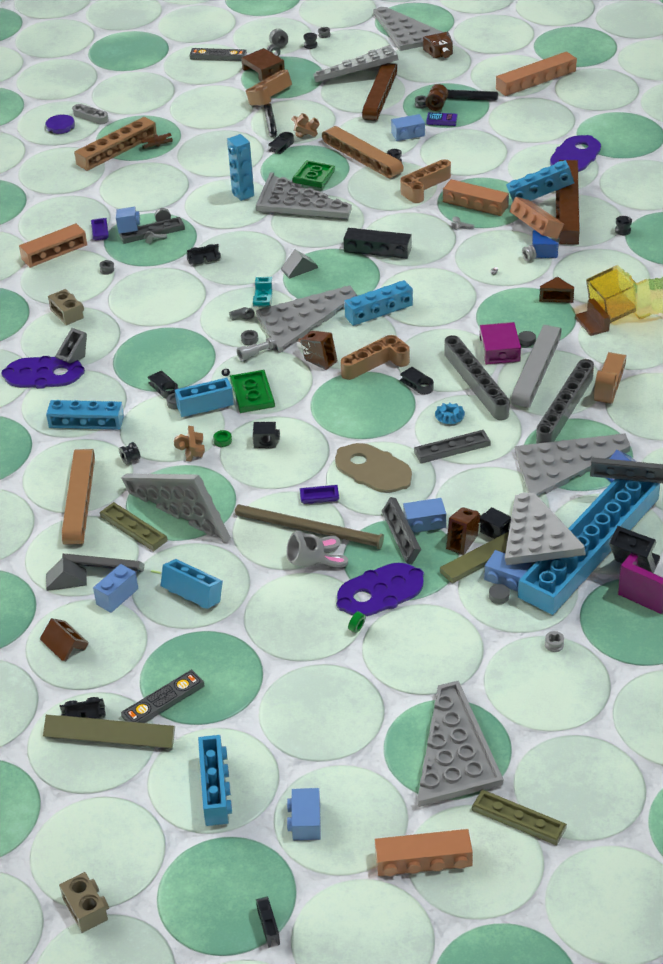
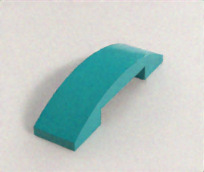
(263, 292)

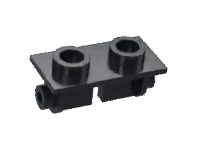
(196, 255)
(90, 707)

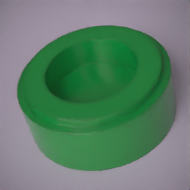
(222, 438)
(357, 622)

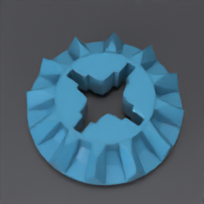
(448, 418)

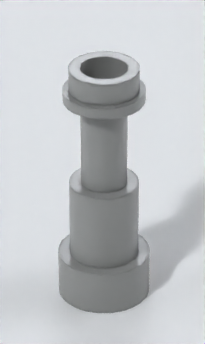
(245, 352)

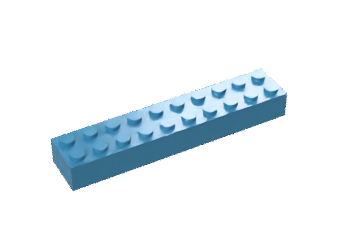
(555, 580)

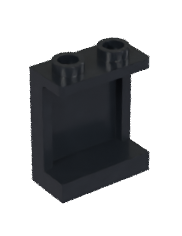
(629, 542)

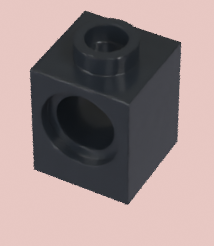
(265, 434)
(494, 523)

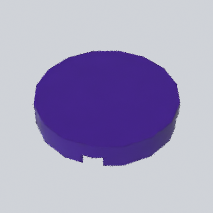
(60, 124)

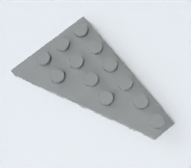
(403, 30)
(371, 59)
(287, 197)
(295, 318)
(554, 463)
(181, 497)
(538, 533)
(456, 751)

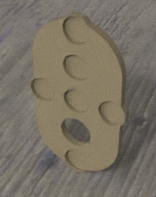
(378, 472)

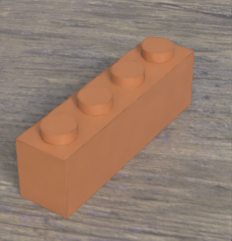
(475, 197)
(536, 217)
(53, 245)
(423, 852)

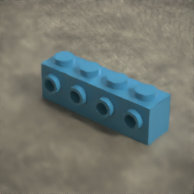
(240, 167)
(541, 182)
(378, 302)
(85, 414)
(213, 783)

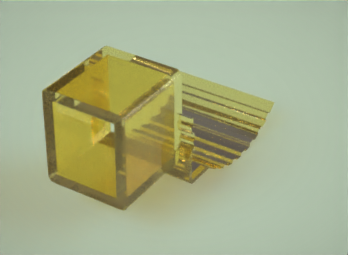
(623, 296)

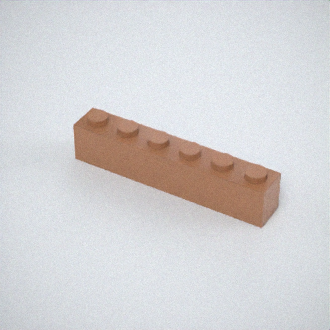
(536, 73)

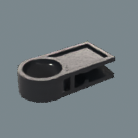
(281, 142)
(415, 378)
(162, 382)
(267, 920)

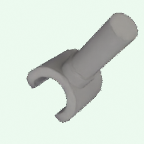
(458, 223)
(149, 236)

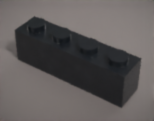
(377, 243)

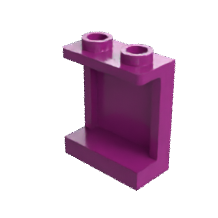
(500, 343)
(640, 585)

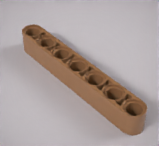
(362, 152)
(78, 497)

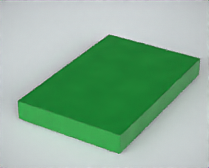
(313, 174)
(252, 391)

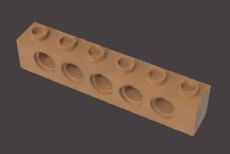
(115, 143)

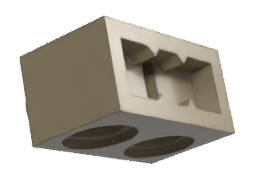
(66, 306)
(80, 903)

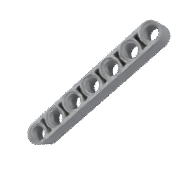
(536, 366)

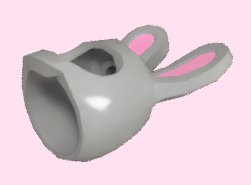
(309, 550)

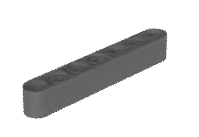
(476, 377)
(565, 402)

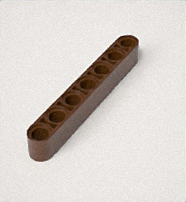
(379, 91)

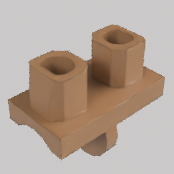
(304, 127)
(191, 443)

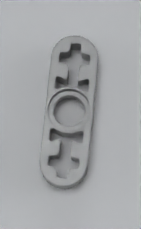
(90, 114)

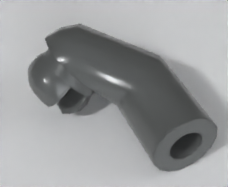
(246, 313)

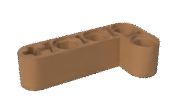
(262, 91)
(414, 184)
(375, 354)
(609, 378)

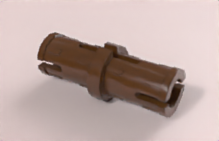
(156, 140)

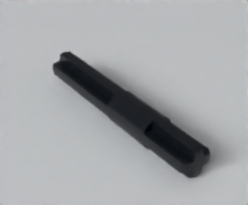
(476, 95)
(270, 120)

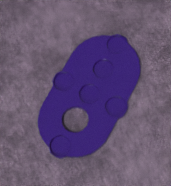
(569, 151)
(39, 372)
(386, 585)

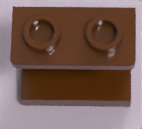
(263, 62)

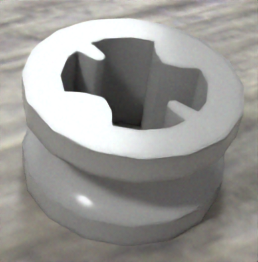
(529, 253)
(554, 646)

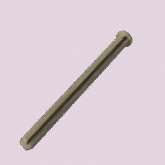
(310, 525)

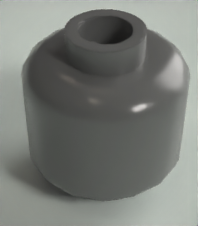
(278, 38)

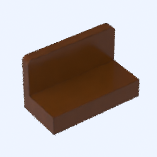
(595, 319)
(62, 638)

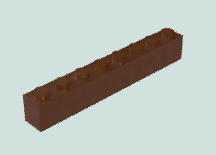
(568, 208)

